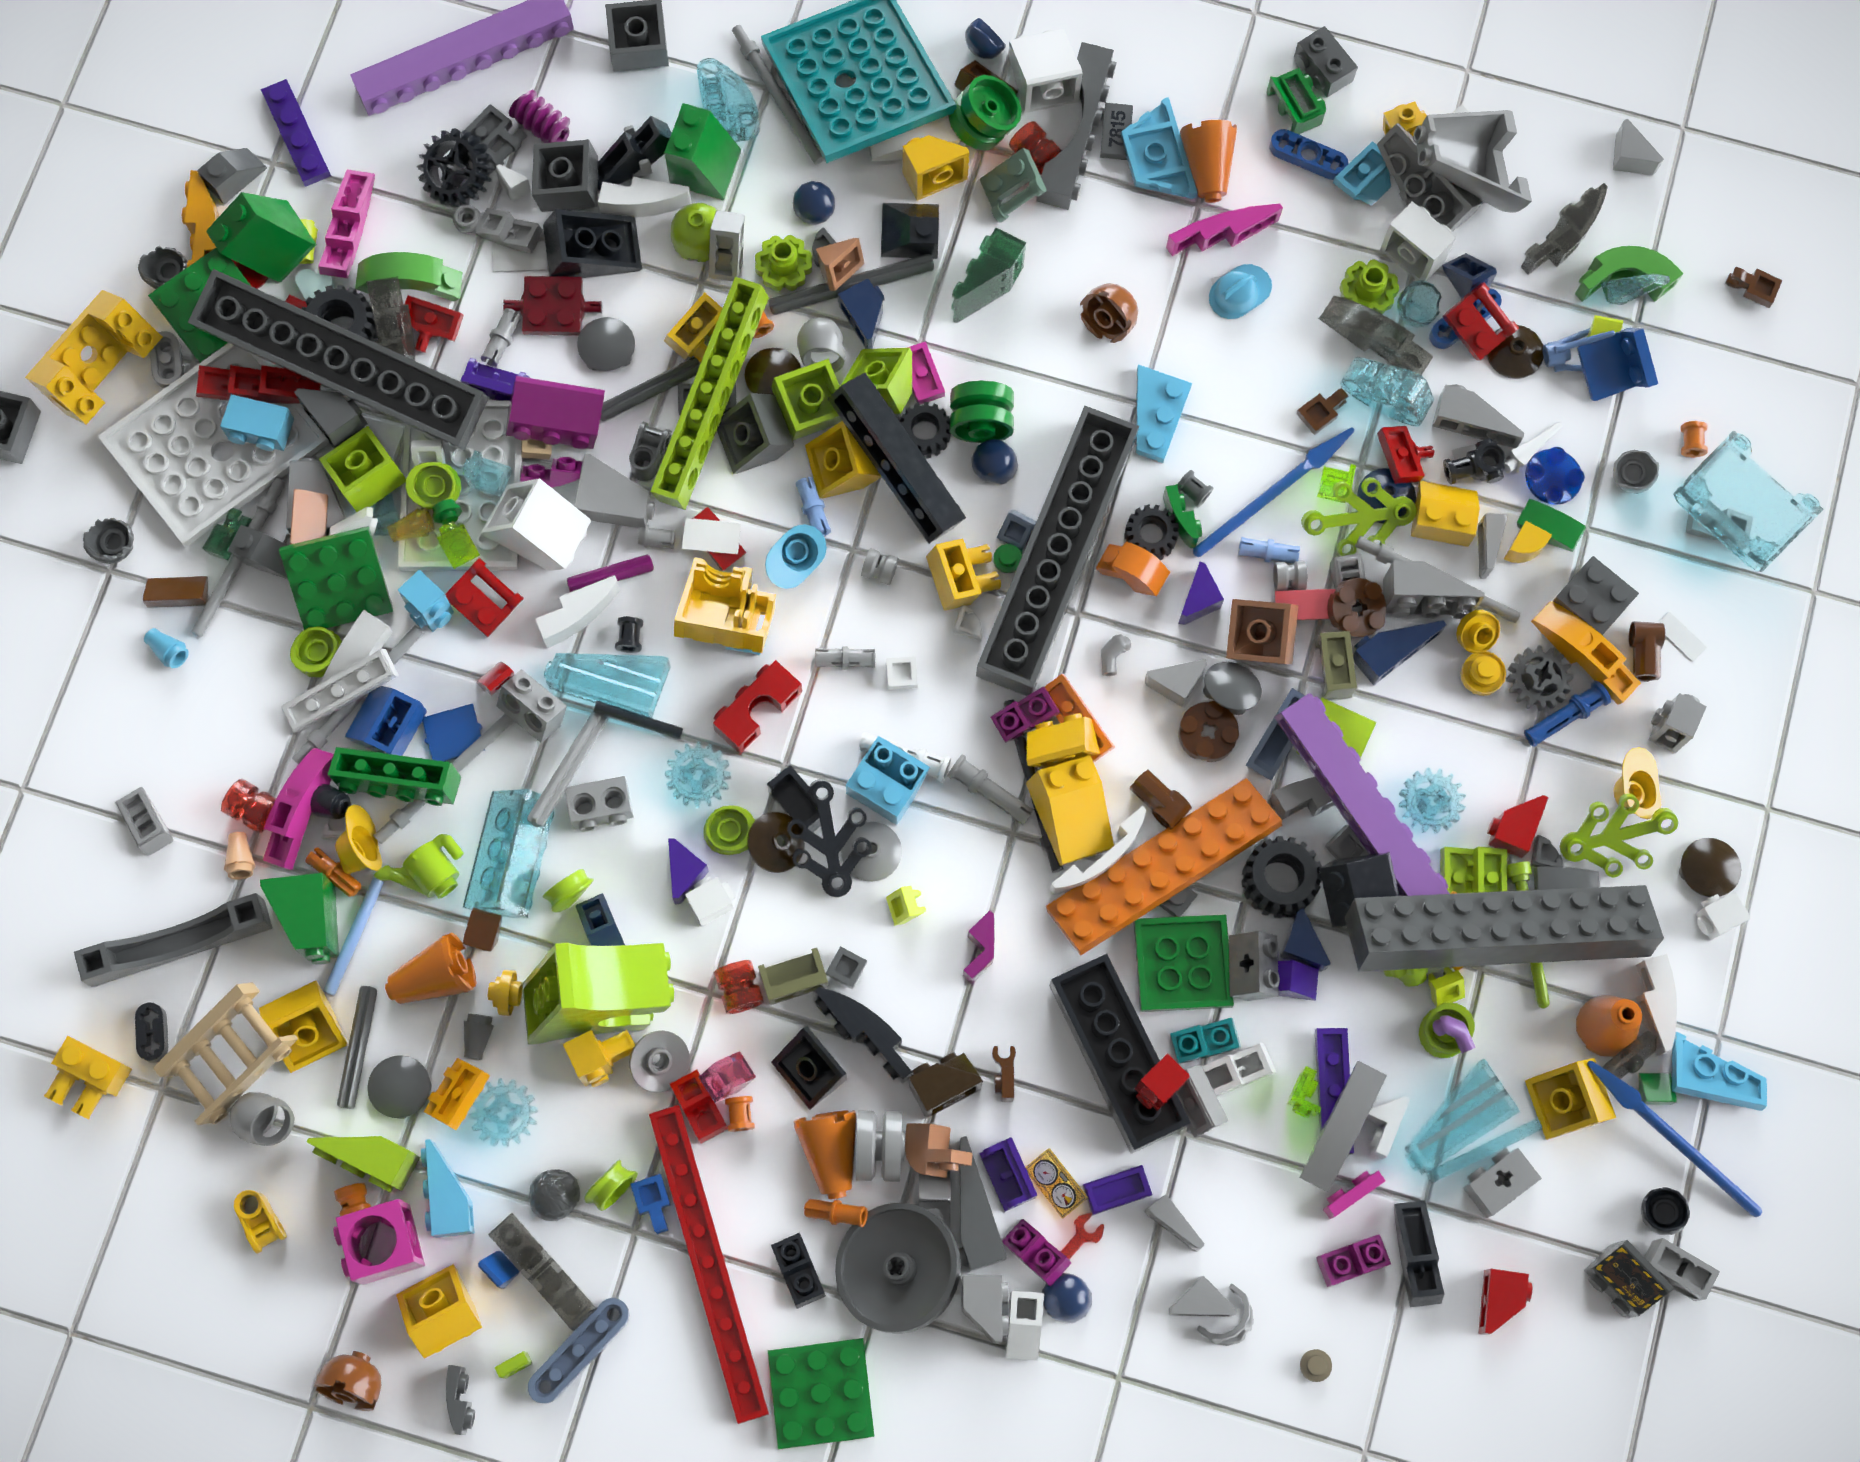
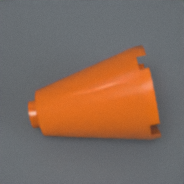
(1210, 156)
(433, 973)
(1608, 1024)
(829, 1149)

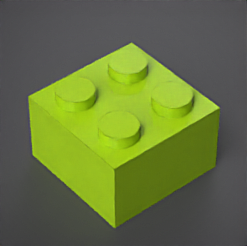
(805, 397)
(363, 469)

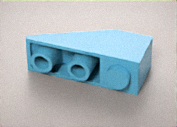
(448, 1201)

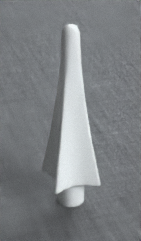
(1521, 455)

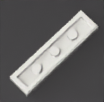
(339, 690)

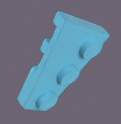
(1159, 408)
(1712, 1078)

